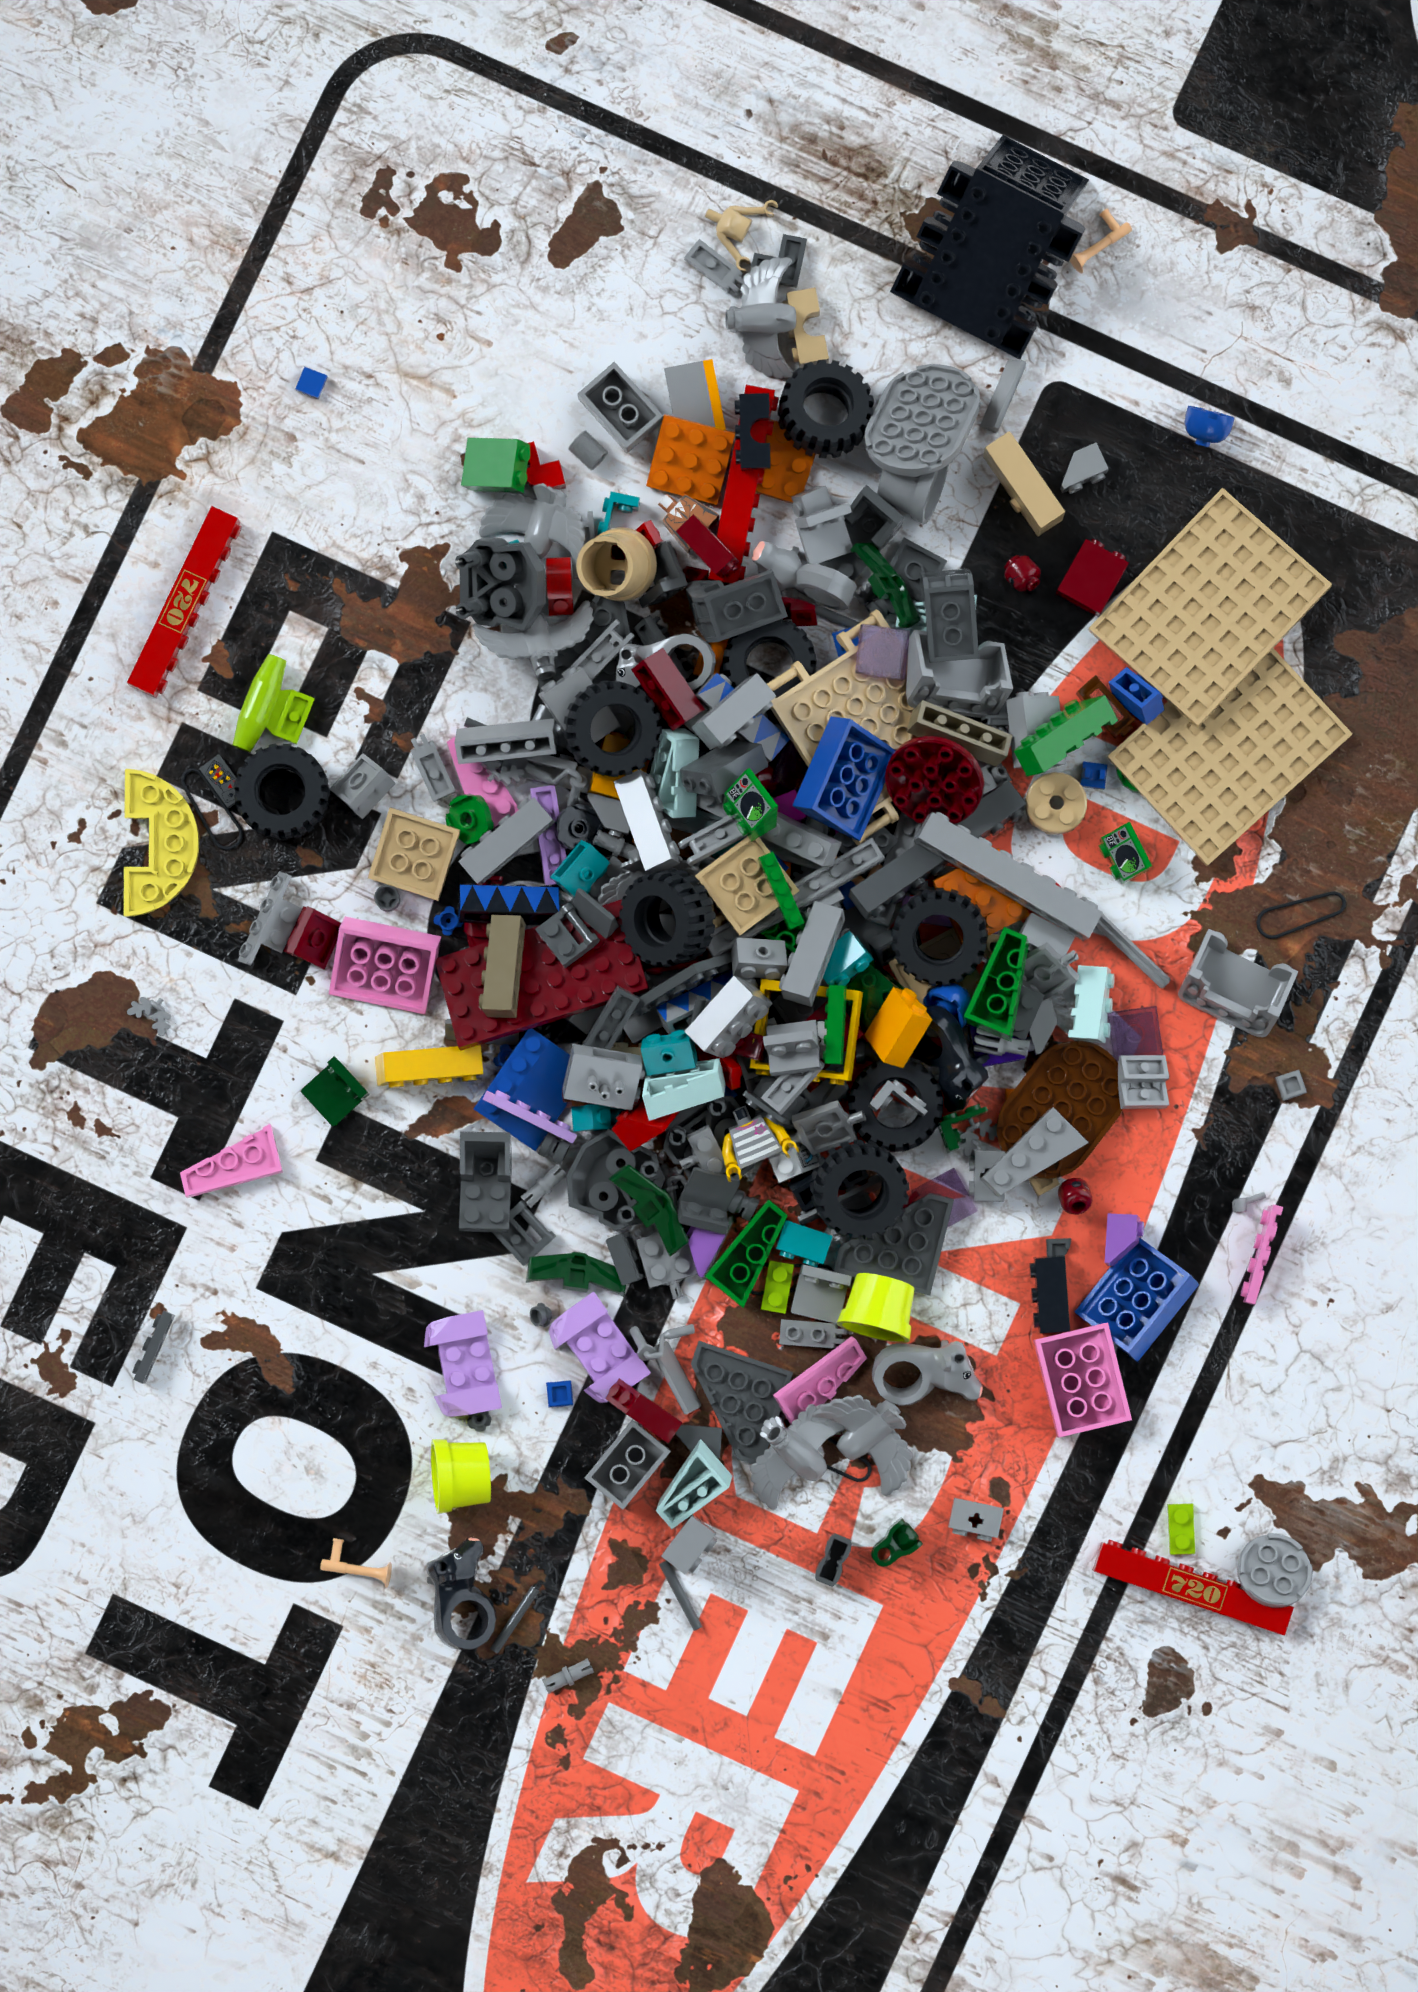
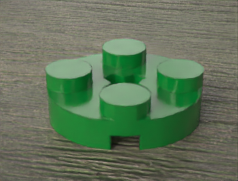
(480, 815)

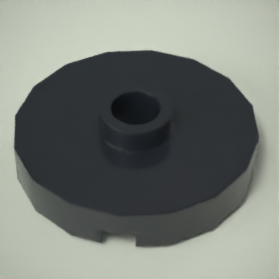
(578, 815)

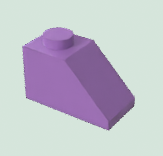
(1121, 1236)
(703, 1247)

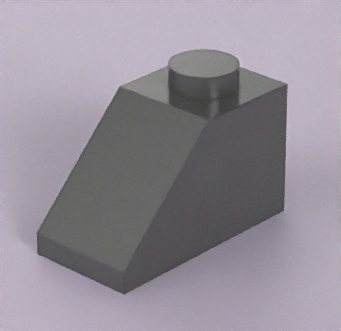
(710, 1436)

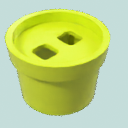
(878, 1308)
(459, 1474)

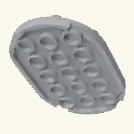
(922, 420)

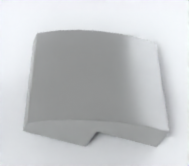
(1143, 1081)

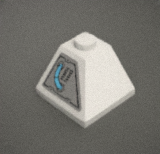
(799, 1163)

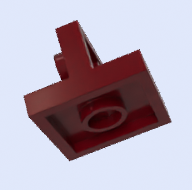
(313, 937)

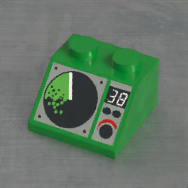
(750, 806)
(1124, 853)

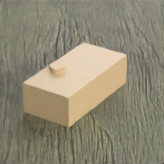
(1023, 484)

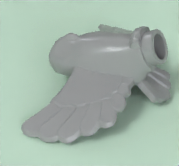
(763, 318)
(540, 519)
(540, 641)
(618, 885)
(872, 1432)
(791, 1452)

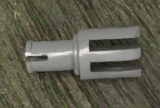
(1001, 1045)

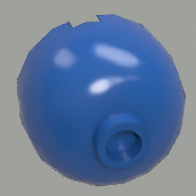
(1207, 425)
(951, 997)

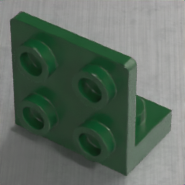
(876, 986)
(334, 1092)
(950, 1136)

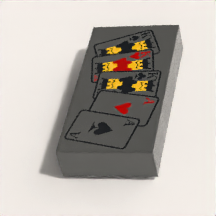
(221, 779)

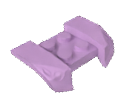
(597, 1346)
(464, 1364)

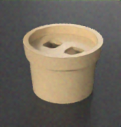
(596, 564)

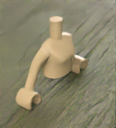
(735, 226)

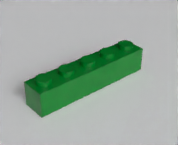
(781, 890)
(835, 1024)

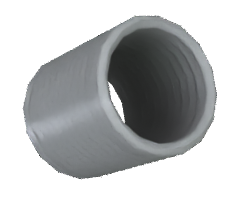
(588, 450)

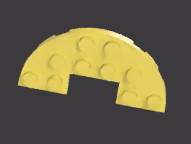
(171, 843)

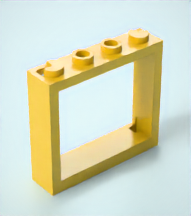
(835, 1077)

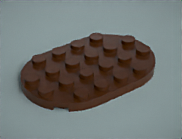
(1079, 1084)

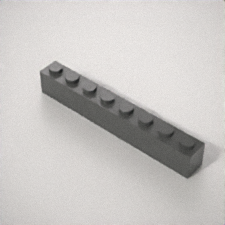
(918, 863)

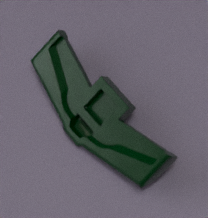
(888, 584)
(652, 1207)
(576, 1270)

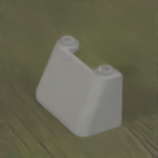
(960, 686)
(1236, 987)

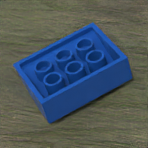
(844, 777)
(534, 1077)
(1138, 1298)

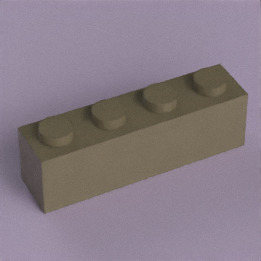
(979, 739)
(503, 966)

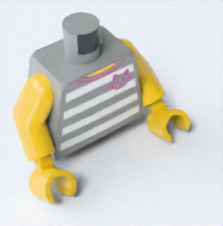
(753, 1141)

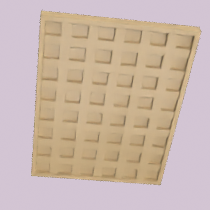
(1210, 607)
(1237, 763)

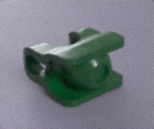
(900, 1541)

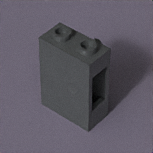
(721, 767)

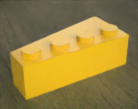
(428, 1065)

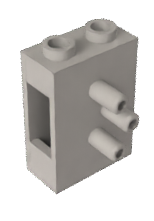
(560, 694)
(1028, 713)
(603, 1077)

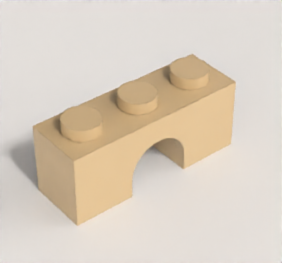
(807, 347)

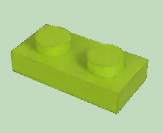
(777, 1287)
(1181, 1529)

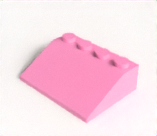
(384, 965)
(1082, 1380)

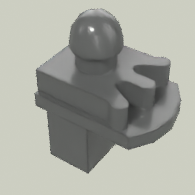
(998, 721)

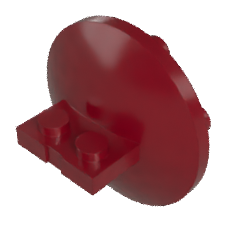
(934, 777)

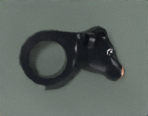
(959, 1073)
(454, 1581)

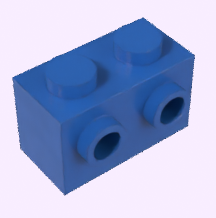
(1137, 695)

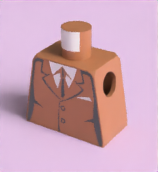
(681, 511)

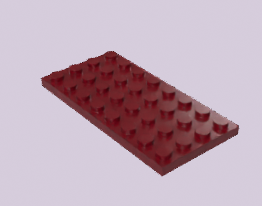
(545, 988)

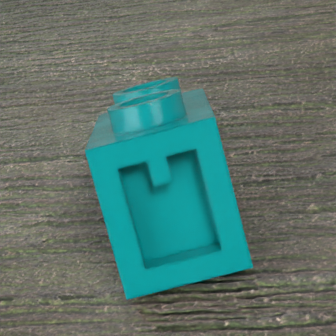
(625, 504)

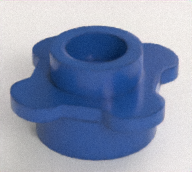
(440, 920)
(505, 1050)

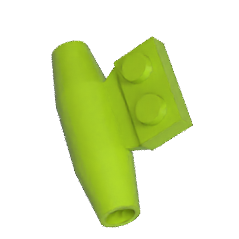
(271, 708)

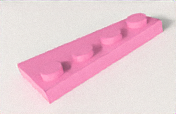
(474, 781)
(242, 1162)
(1251, 1289)
(820, 1380)

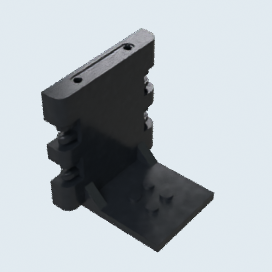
(994, 245)

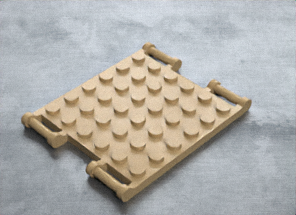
(838, 692)

